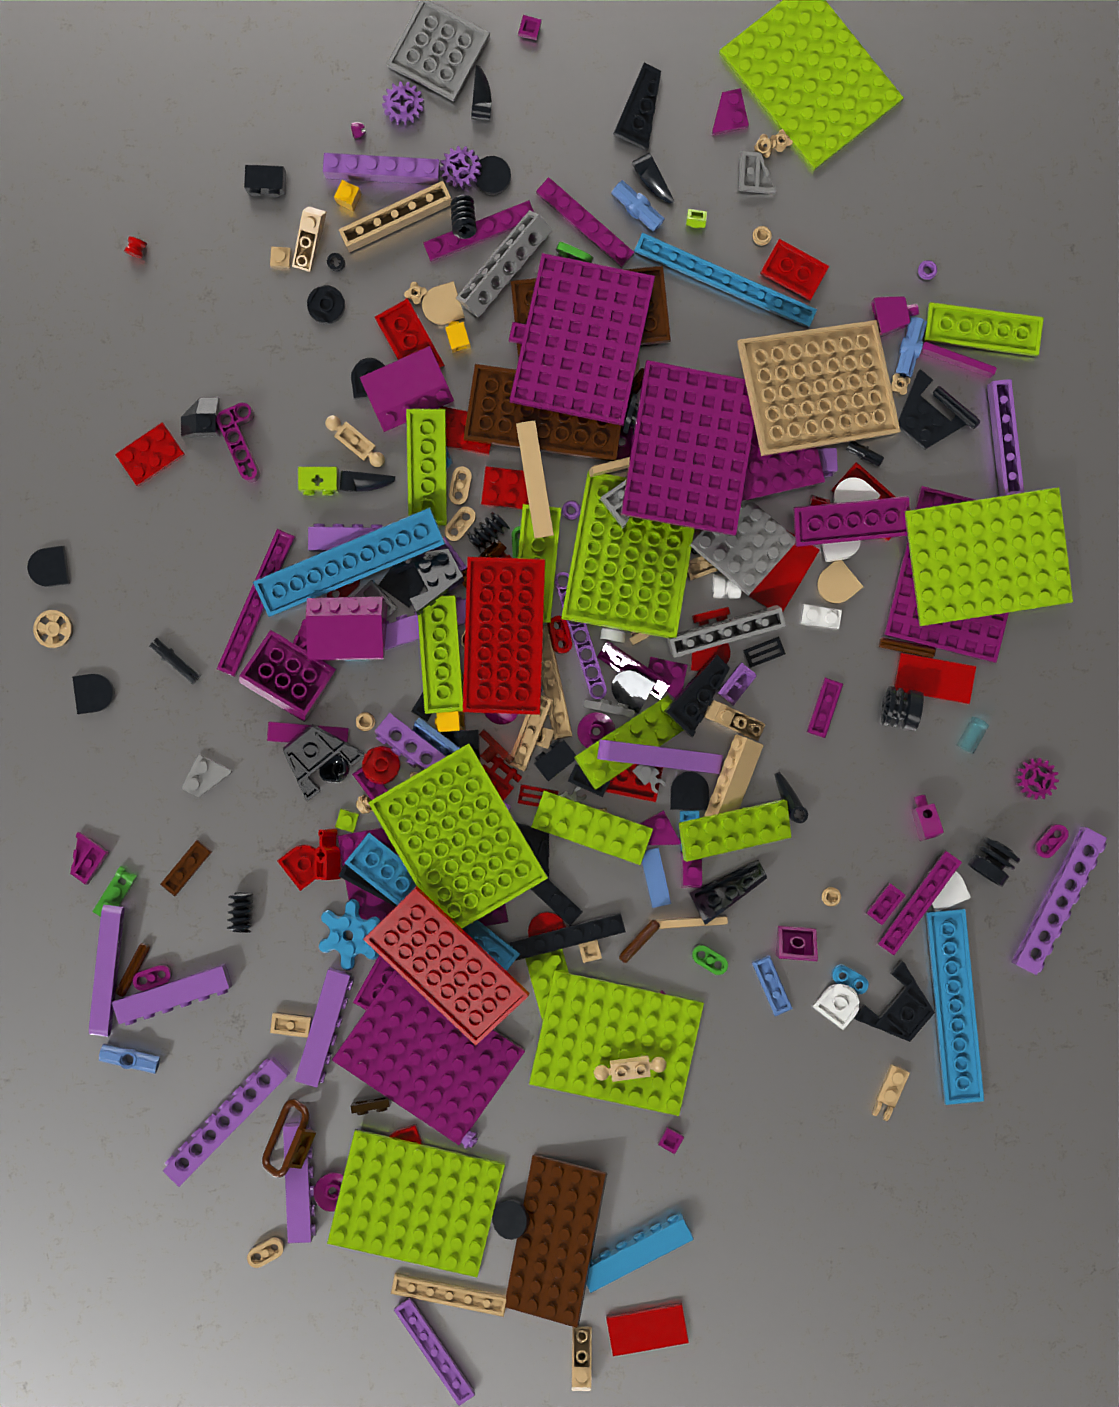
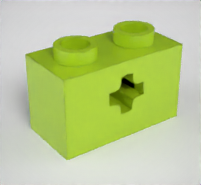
(328, 475)

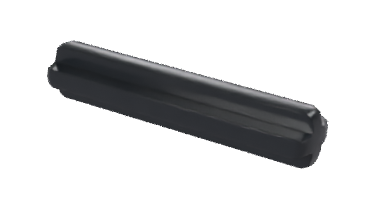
(956, 407)

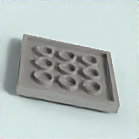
(438, 49)
(751, 552)

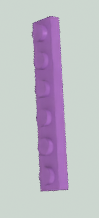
(434, 1351)

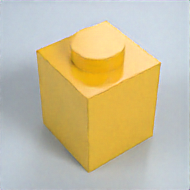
(347, 195)
(457, 336)
(450, 721)

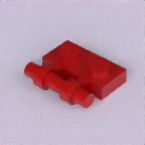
(502, 785)

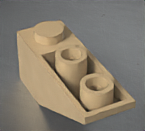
(308, 237)
(734, 720)
(581, 1358)

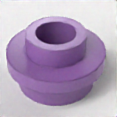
(927, 264)
(575, 505)
(470, 1139)

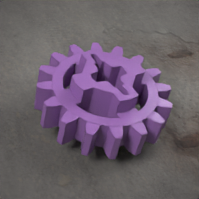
(411, 102)
(456, 160)

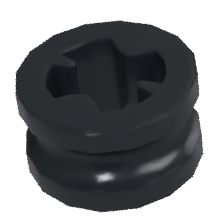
(330, 259)

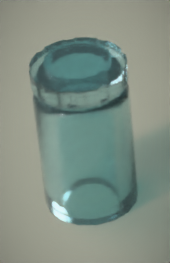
(972, 735)

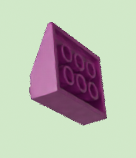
(404, 385)
(346, 628)
(278, 681)

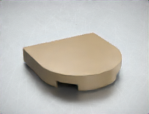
(441, 304)
(837, 583)

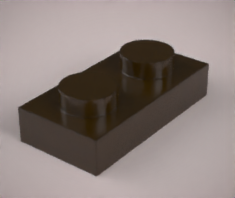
(362, 1107)

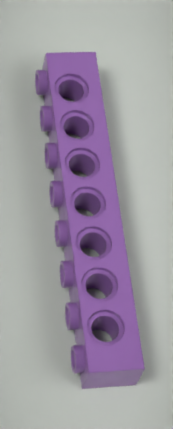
(391, 725)
(1057, 889)
(176, 1170)

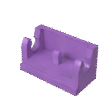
(736, 684)

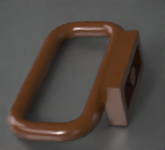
(300, 1145)

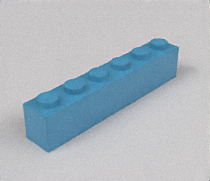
(638, 1251)

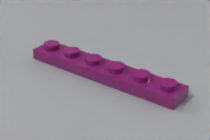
(585, 222)
(485, 229)
(919, 902)

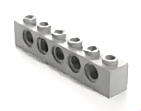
(532, 225)
(726, 631)

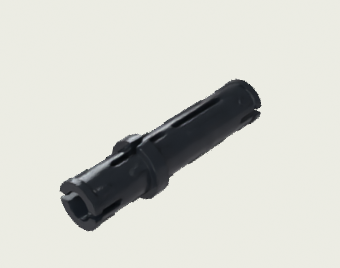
(177, 663)

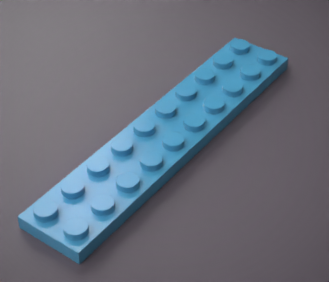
(349, 562)
(389, 876)
(954, 1006)

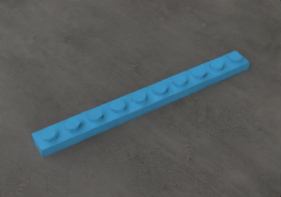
(725, 280)

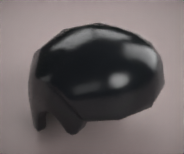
(334, 770)

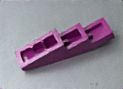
(287, 731)

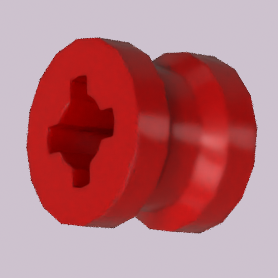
(135, 247)

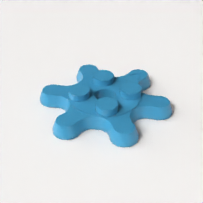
(337, 940)

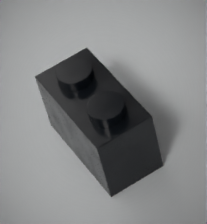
(265, 180)
(555, 760)

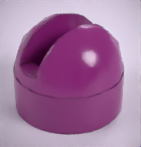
(356, 130)

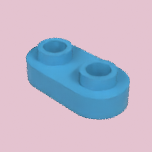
(850, 979)

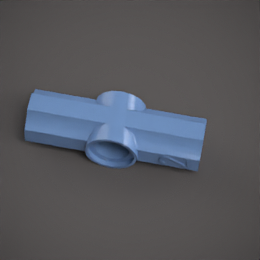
(637, 206)
(911, 347)
(117, 1056)

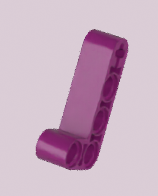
(241, 444)

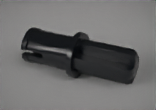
(865, 453)

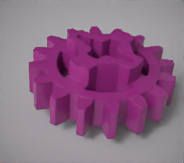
(1034, 771)

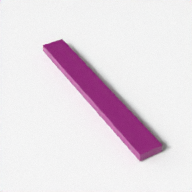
(253, 606)

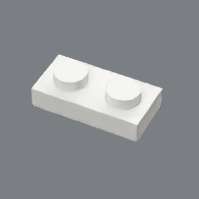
(821, 616)

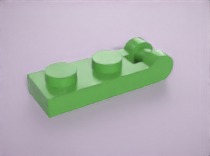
(116, 890)

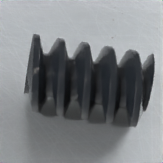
(463, 216)
(487, 531)
(240, 912)

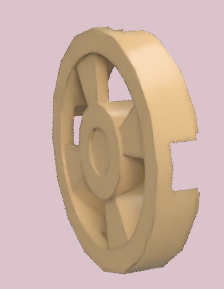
(52, 629)

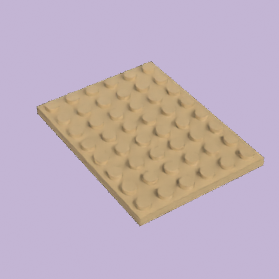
(818, 387)

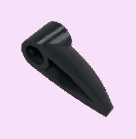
(481, 96)
(651, 176)
(360, 481)
(787, 793)

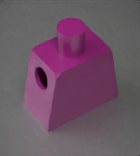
(892, 313)
(930, 826)
(691, 873)

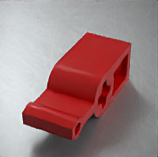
(327, 856)

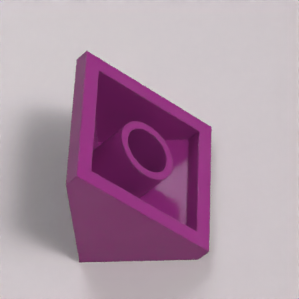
(797, 943)

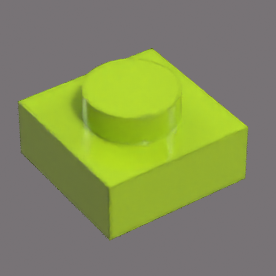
(696, 218)
(347, 820)

